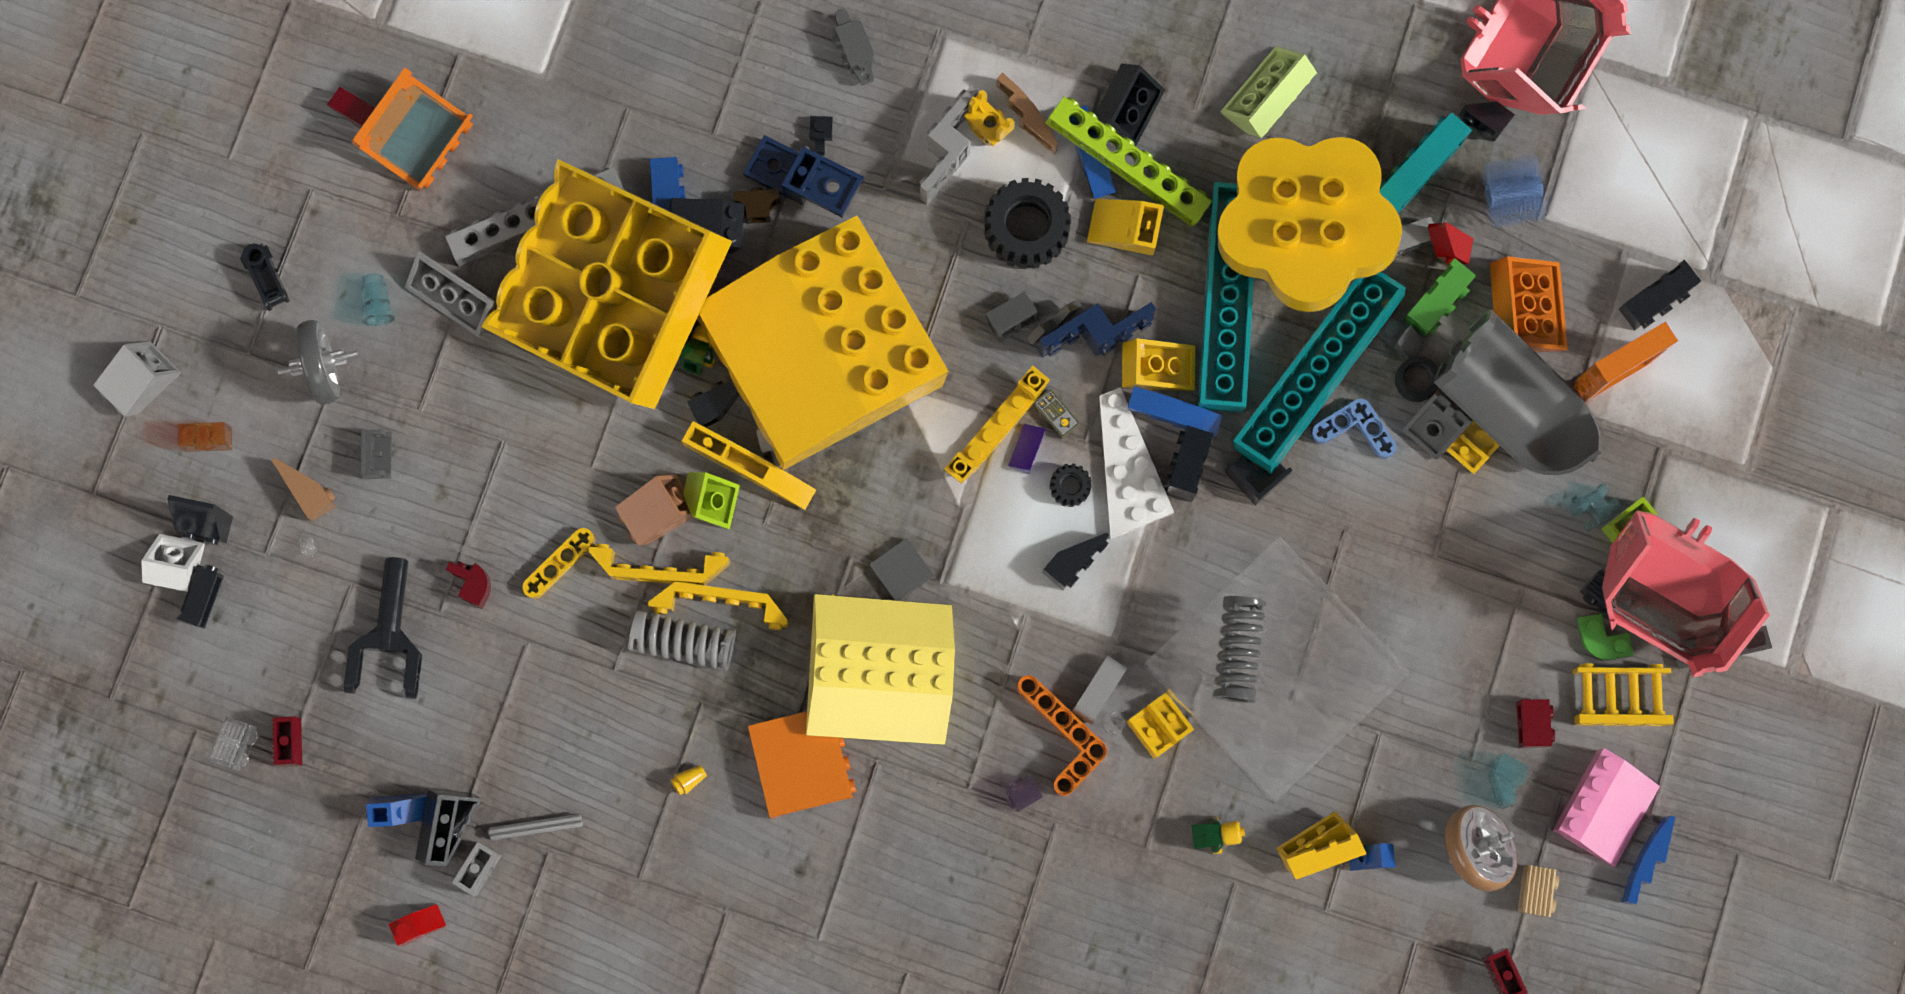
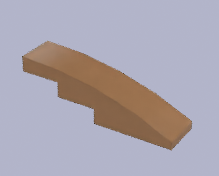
(1032, 119)

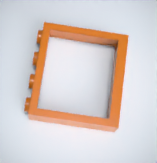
(1624, 362)

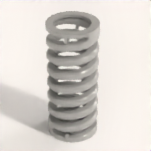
(720, 661)

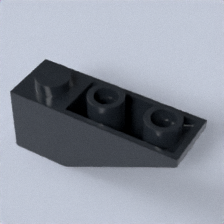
(714, 404)
(1070, 561)

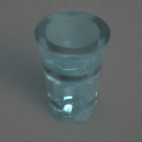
(376, 302)

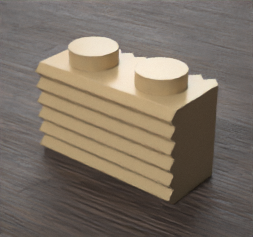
(1538, 891)

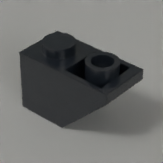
(1487, 117)

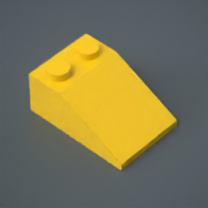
(1158, 365)

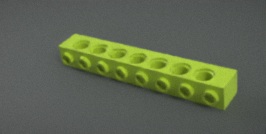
(1116, 162)

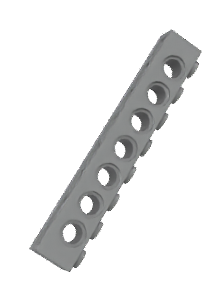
(507, 235)

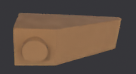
(309, 494)

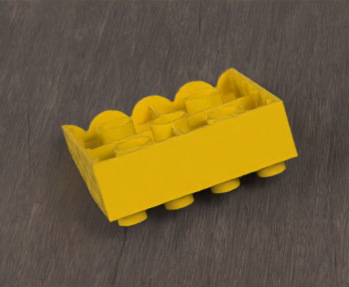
(607, 285)
(821, 342)

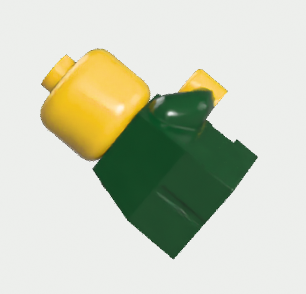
(697, 352)
(1215, 835)

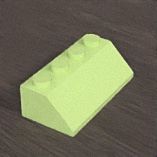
(1269, 91)

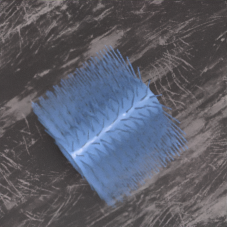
(1513, 190)

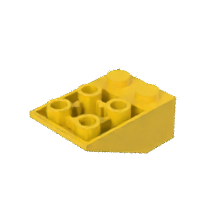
(1126, 225)

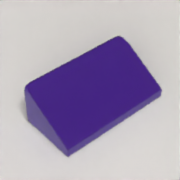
(1027, 448)

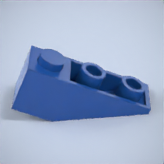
(395, 809)

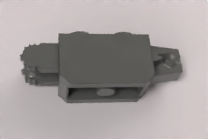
(855, 47)

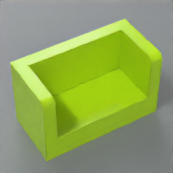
(1617, 524)

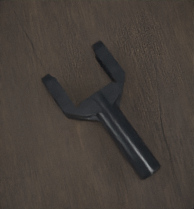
(387, 634)

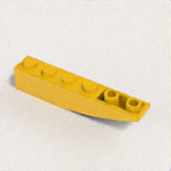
(747, 465)

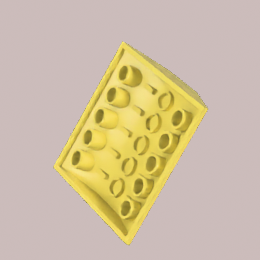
(880, 670)

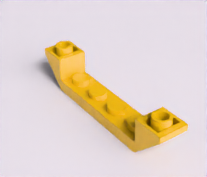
(998, 426)
(712, 567)
(666, 600)

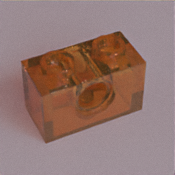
(205, 437)

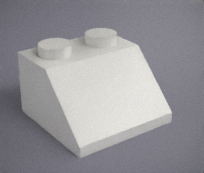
(171, 562)

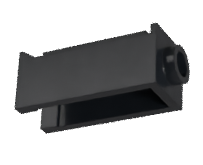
(201, 596)

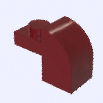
(476, 585)

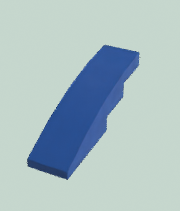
(1096, 173)
(1173, 411)
(1653, 852)

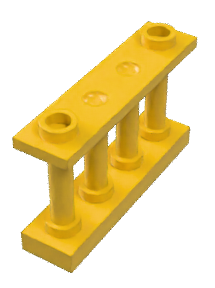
(1611, 716)

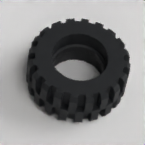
(1032, 195)

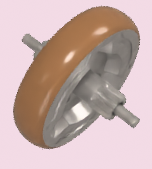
(1472, 854)

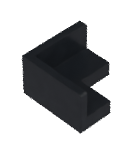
(1253, 483)

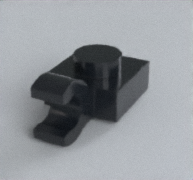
(821, 131)

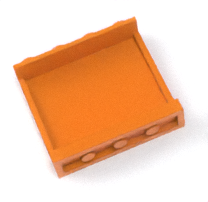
(799, 768)

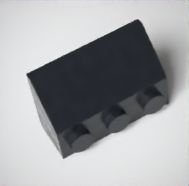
(1130, 101)

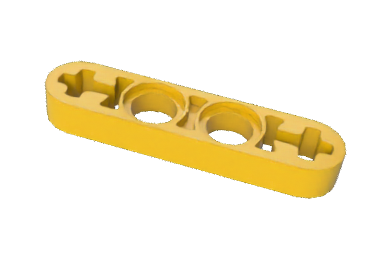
(561, 566)

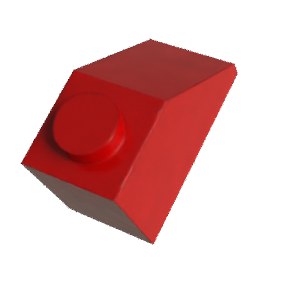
(1450, 243)
(417, 925)

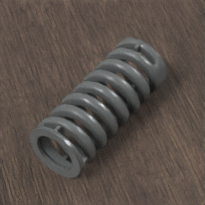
(1227, 690)

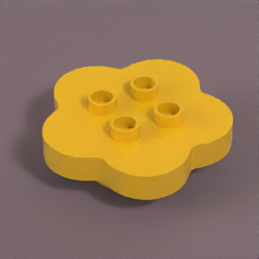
(1309, 219)

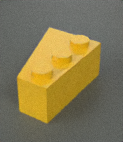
(1321, 847)

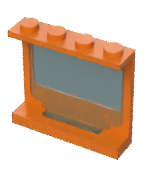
(412, 131)

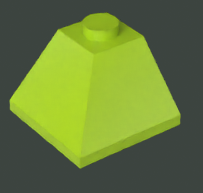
(711, 498)

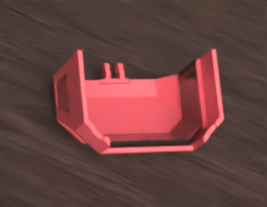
(1540, 50)
(1681, 593)

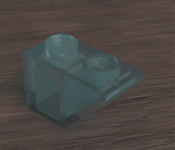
(1505, 779)

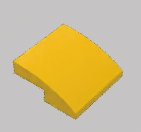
(1473, 447)
(1160, 725)

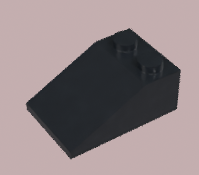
(715, 215)
(199, 520)

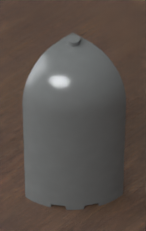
(1519, 399)

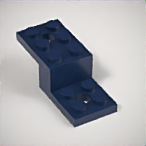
(803, 176)
(1096, 330)

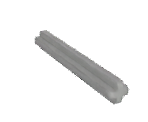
(535, 827)

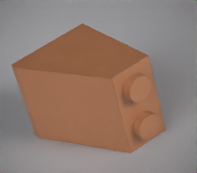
(654, 509)

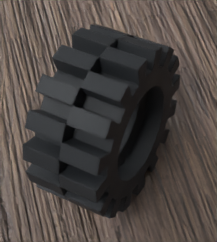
(1070, 471)

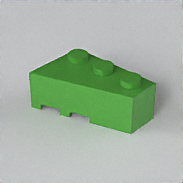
(1440, 298)

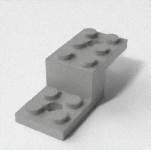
(947, 145)

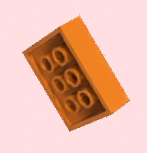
(1530, 301)

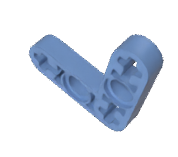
(1355, 419)

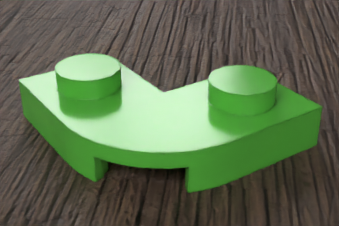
(1598, 645)

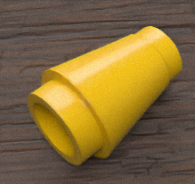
(686, 780)

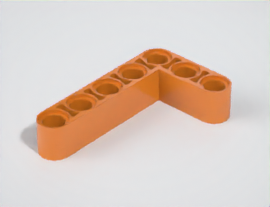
(1067, 732)

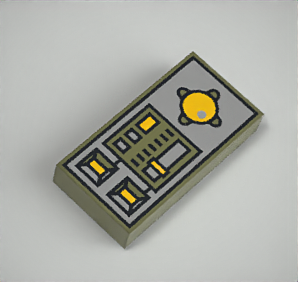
(1056, 413)

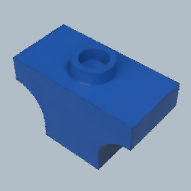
(1376, 857)

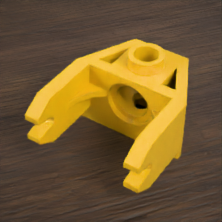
(982, 111)

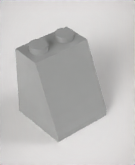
(136, 377)

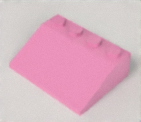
(1606, 807)

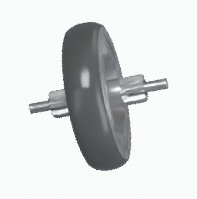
(317, 362)

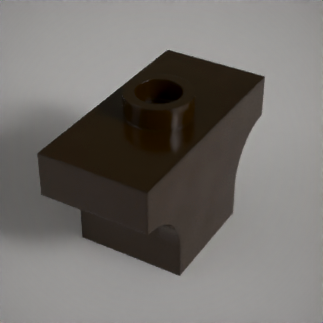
(758, 203)

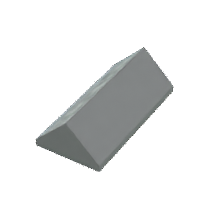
(449, 294)

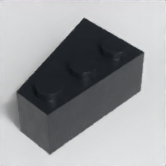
(1660, 296)
(1188, 463)
(442, 825)

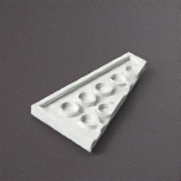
(1131, 479)

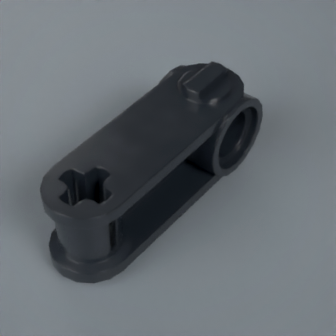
(264, 275)

